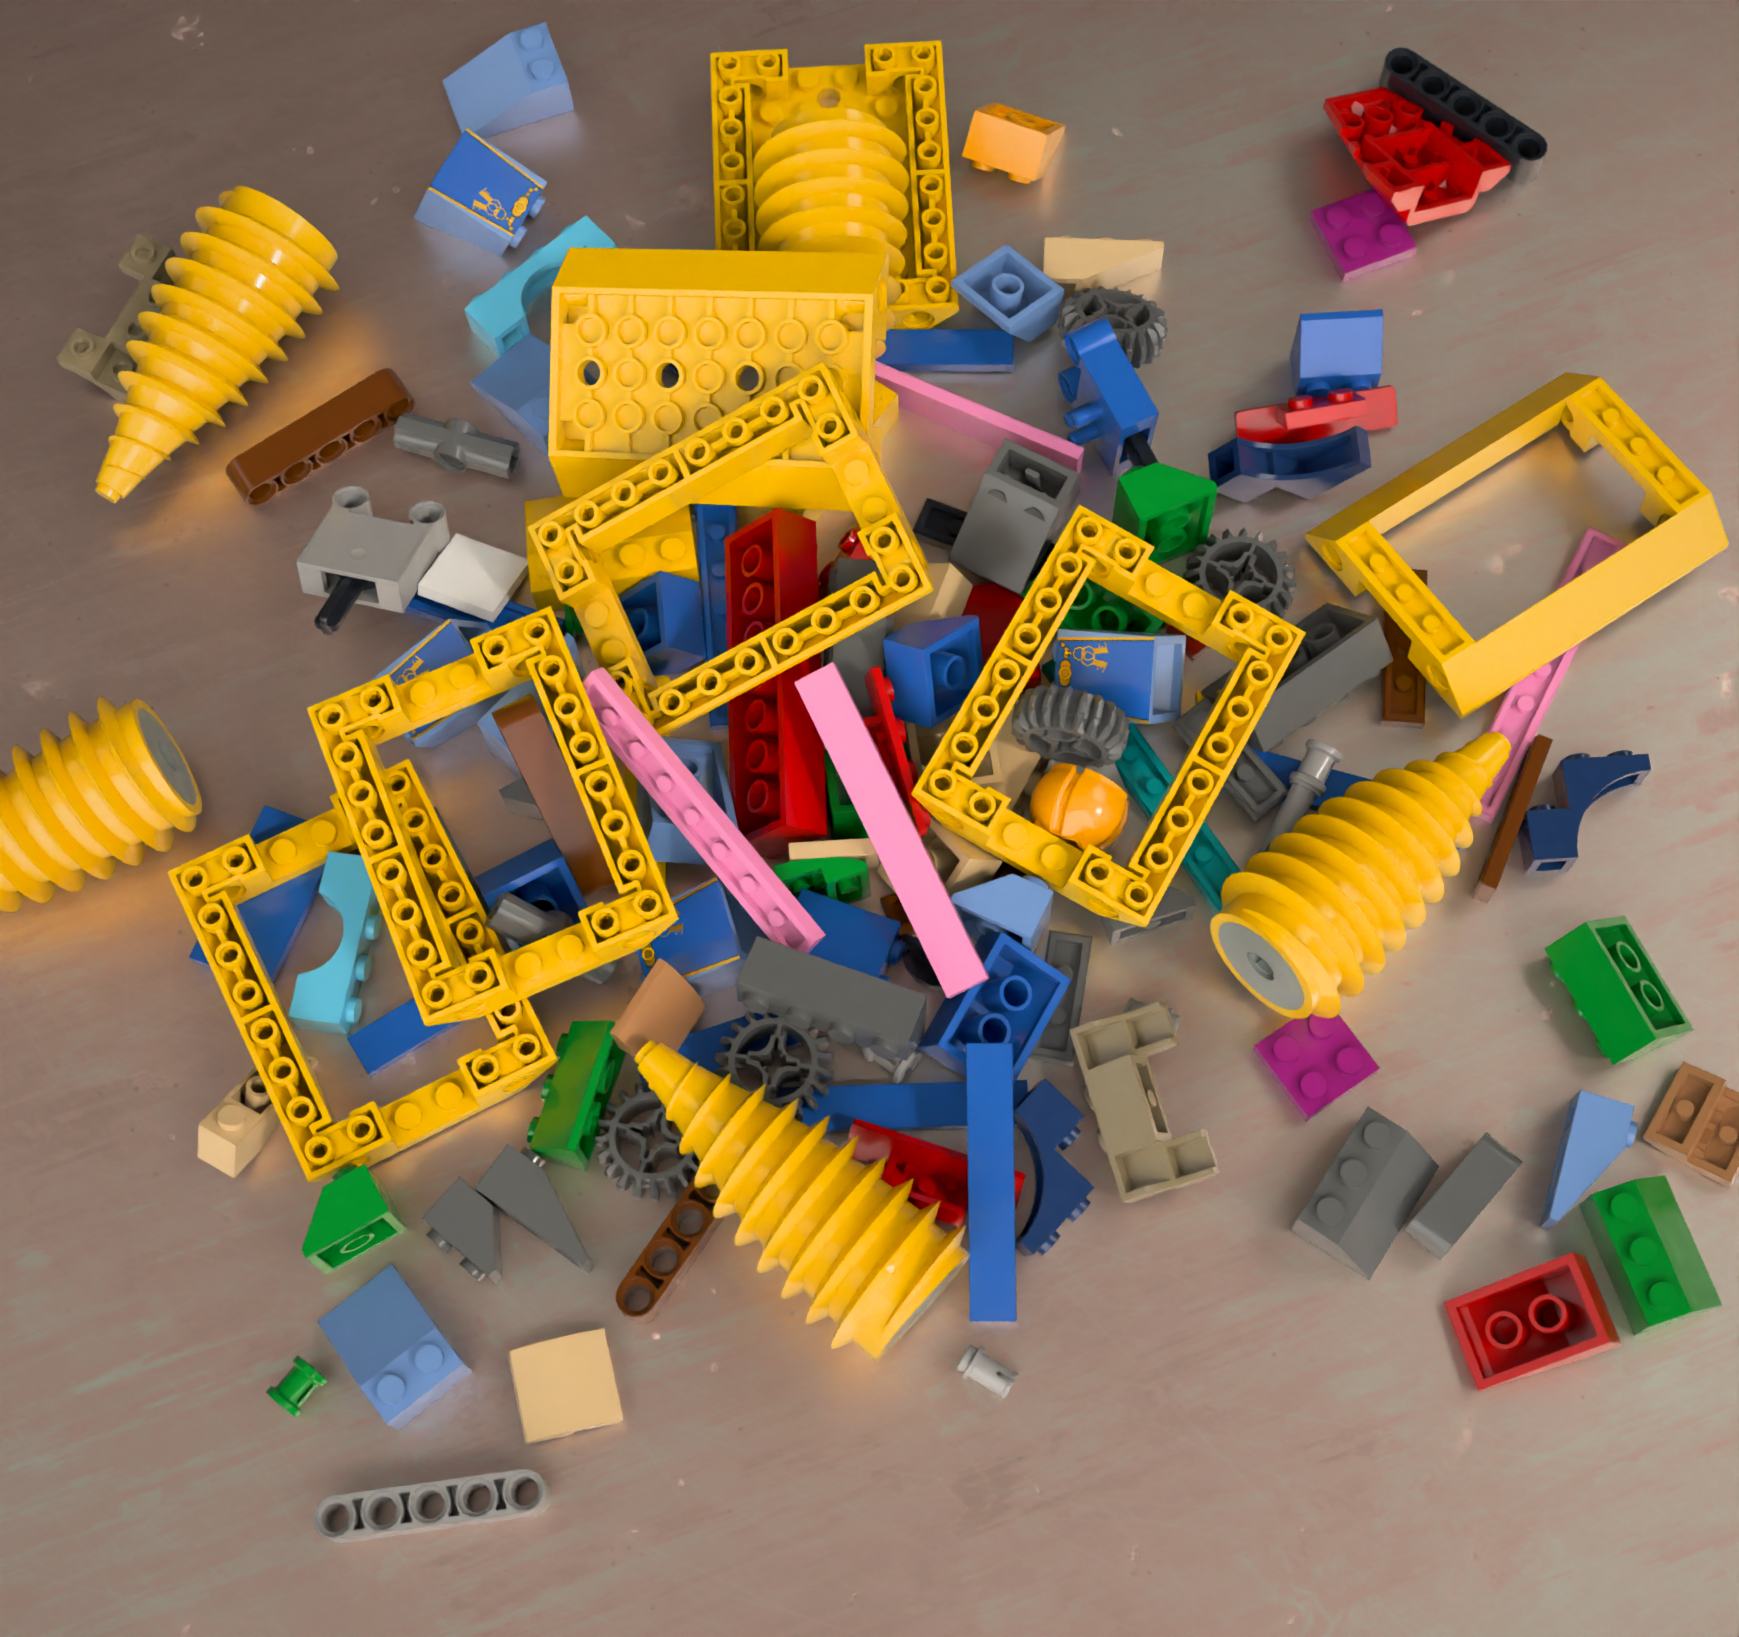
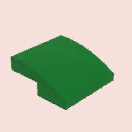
(832, 876)

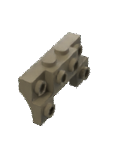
(102, 358)
(1129, 1107)

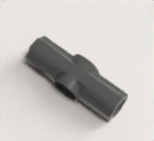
(456, 445)
(529, 924)

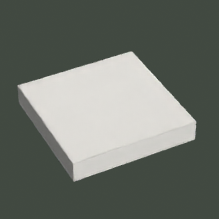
(474, 577)

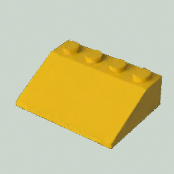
(660, 547)

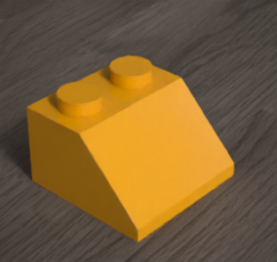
(1011, 141)

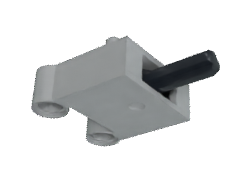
(368, 556)

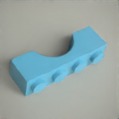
(503, 310)
(329, 995)

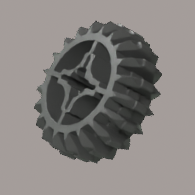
(1136, 322)
(1210, 567)
(1070, 726)
(792, 1068)
(649, 1157)

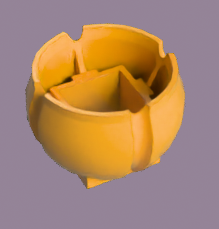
(1079, 807)

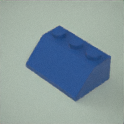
(1003, 1009)

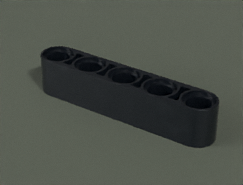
(1468, 111)

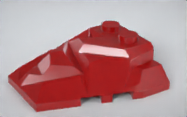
(1410, 161)

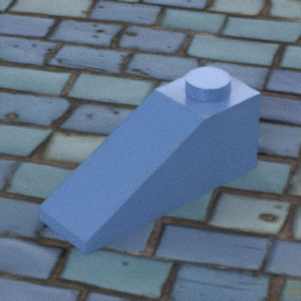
(1590, 1141)

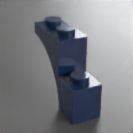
(1306, 469)
(1551, 834)
(1060, 1190)

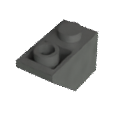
(469, 1225)

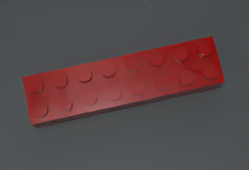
(772, 738)

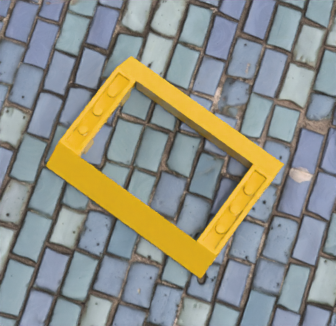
(694, 467)
(1233, 627)
(1445, 654)
(381, 710)
(242, 870)

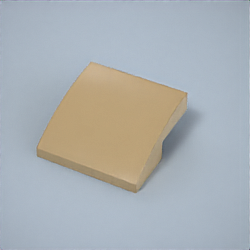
(849, 848)
(564, 1385)

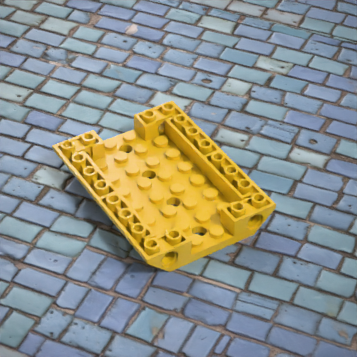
(896, 85)
(711, 321)

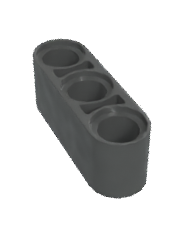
(1463, 1196)

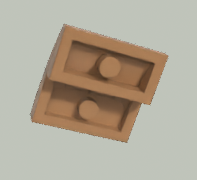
(659, 1011)
(1699, 1124)

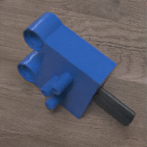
(1107, 399)

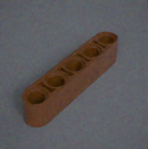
(320, 437)
(554, 792)
(669, 1239)

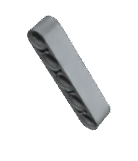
(411, 1499)

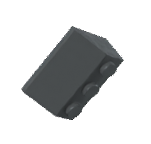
(1366, 1194)

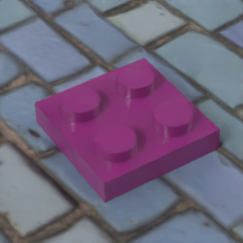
(1361, 234)
(1315, 1062)

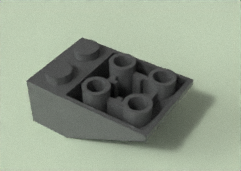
(1014, 516)

